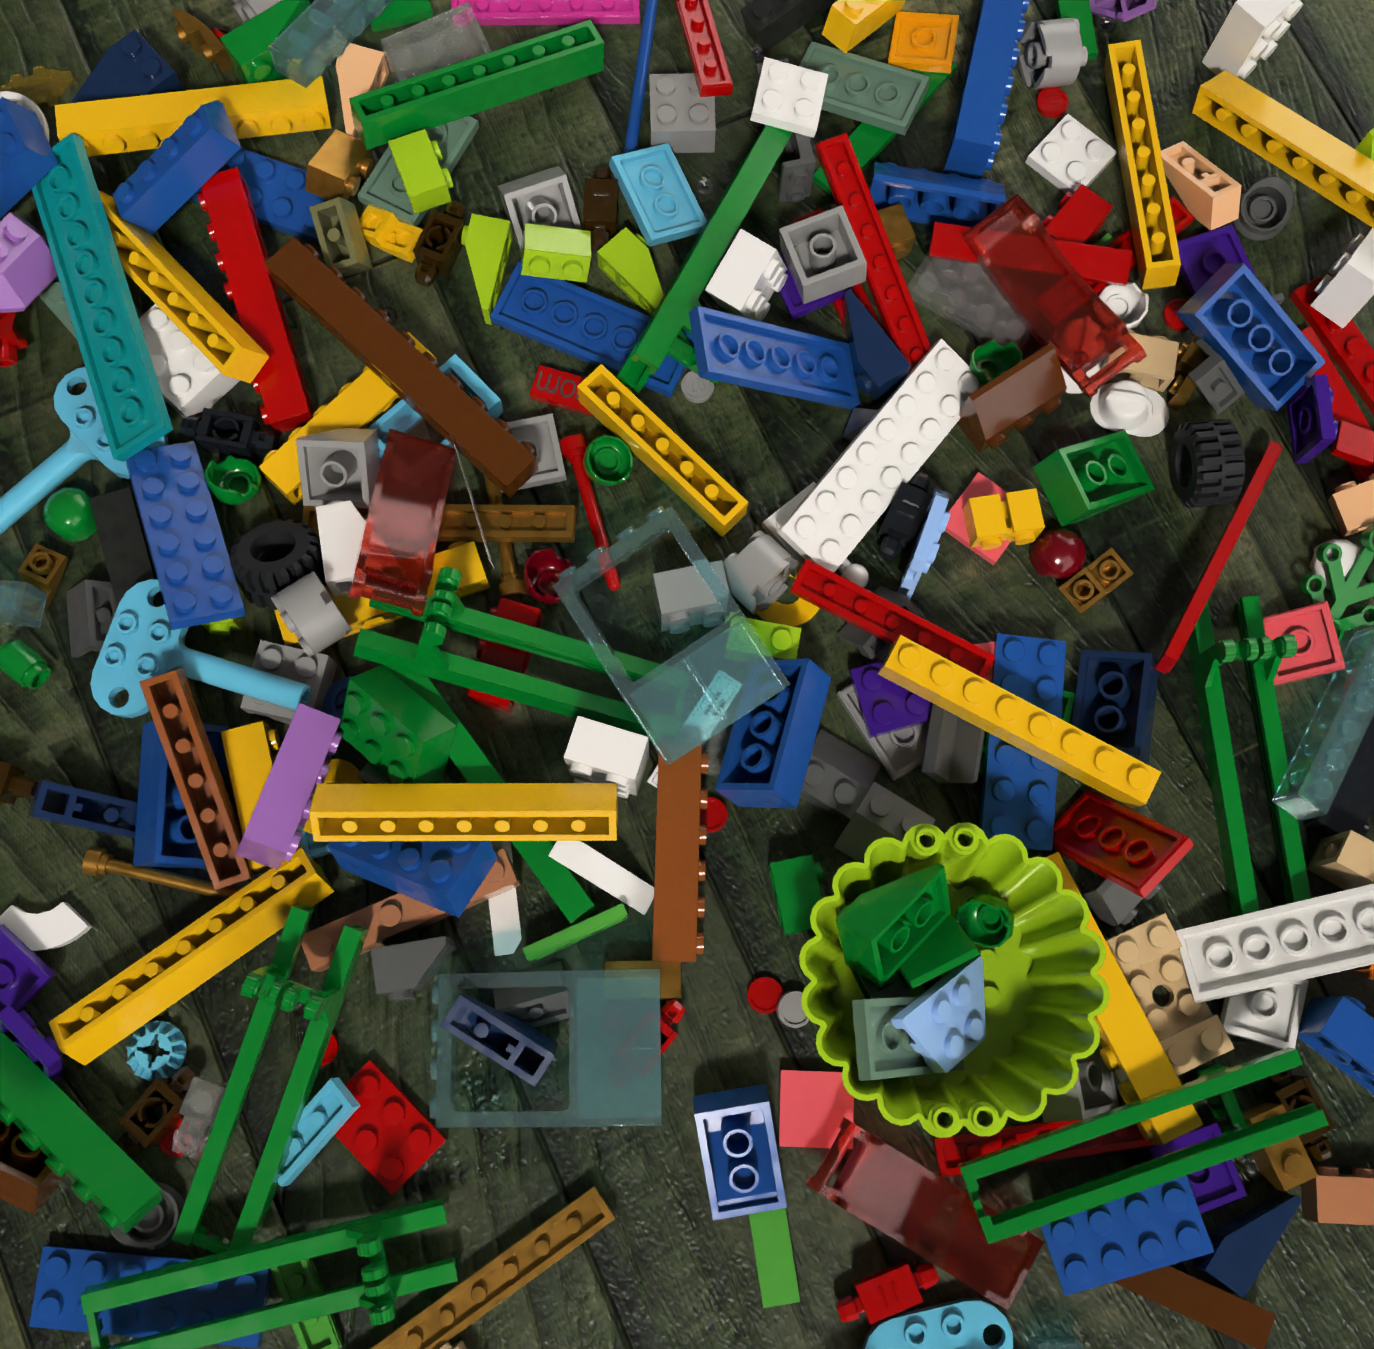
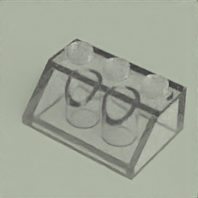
(435, 43)

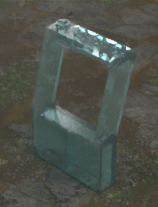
(701, 685)
(610, 1049)

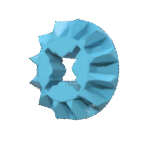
(169, 1039)

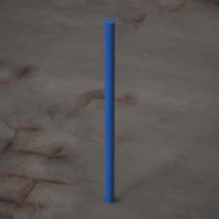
(641, 74)

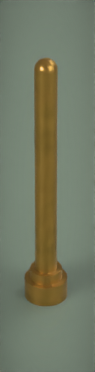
(511, 584)
(99, 862)

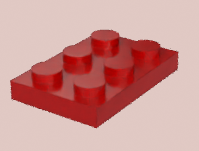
(388, 1129)

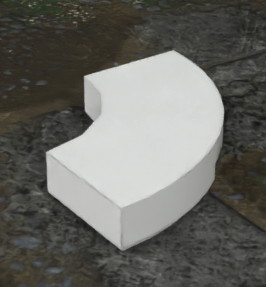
(46, 929)

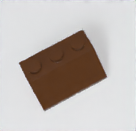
(1013, 399)
(23, 1172)

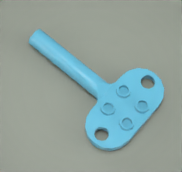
(85, 444)
(145, 646)
(941, 1326)

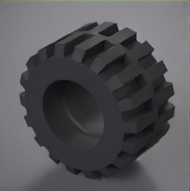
(1207, 463)
(275, 558)

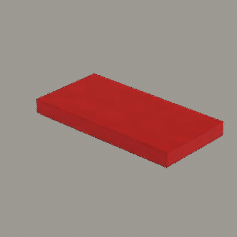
(1119, 843)

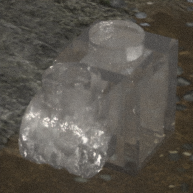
(199, 1115)

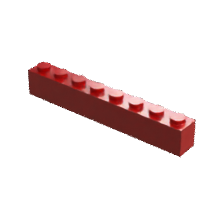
(256, 299)

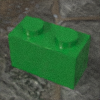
(795, 892)

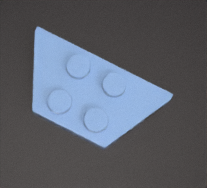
(926, 543)
(947, 1017)

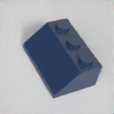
(1117, 699)

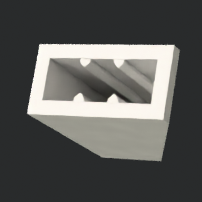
(340, 536)

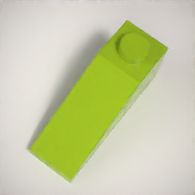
(488, 250)
(631, 268)

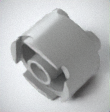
(1052, 53)
(759, 572)
(311, 614)

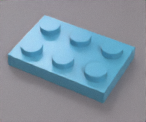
(658, 194)

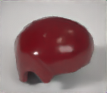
(1058, 553)
(541, 574)

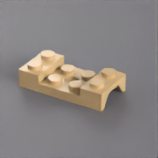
(1184, 1028)

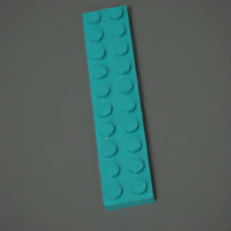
(100, 303)

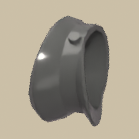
(1264, 208)
(157, 1226)

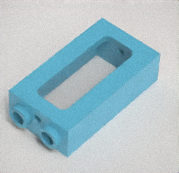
(404, 418)

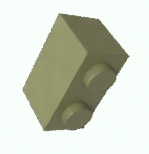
(341, 236)

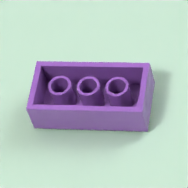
(287, 791)

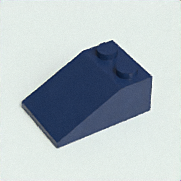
(127, 71)

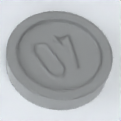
(696, 388)
(790, 1010)

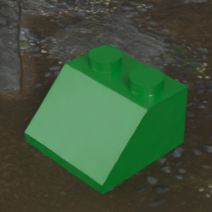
(939, 953)

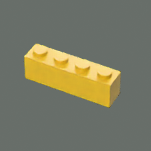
(249, 757)

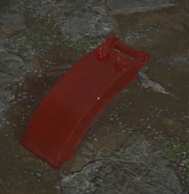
(1051, 294)
(403, 522)
(923, 1214)

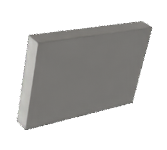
(896, 751)

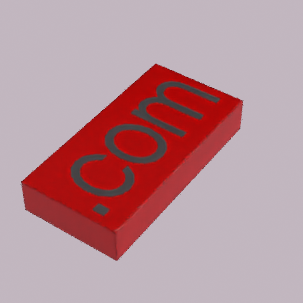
(557, 389)

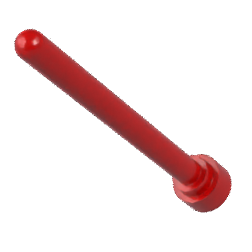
(573, 450)

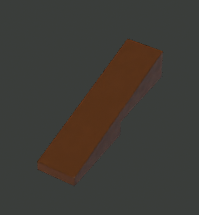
(1204, 1304)

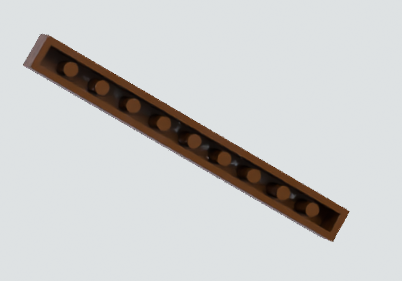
(403, 367)

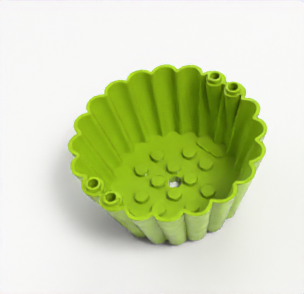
(1036, 984)

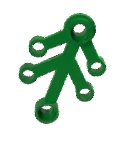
(1344, 589)

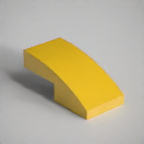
(389, 234)

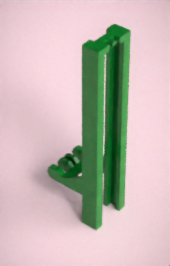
(663, 331)
(447, 611)
(1262, 663)
(477, 769)
(322, 1009)
(1213, 1083)
(376, 1291)

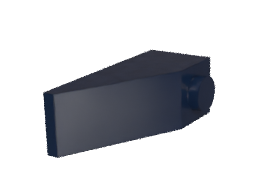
(874, 356)
(83, 809)
(501, 1038)
(1246, 1243)

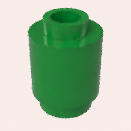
(23, 664)

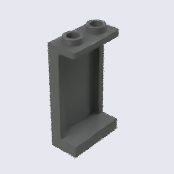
(799, 169)

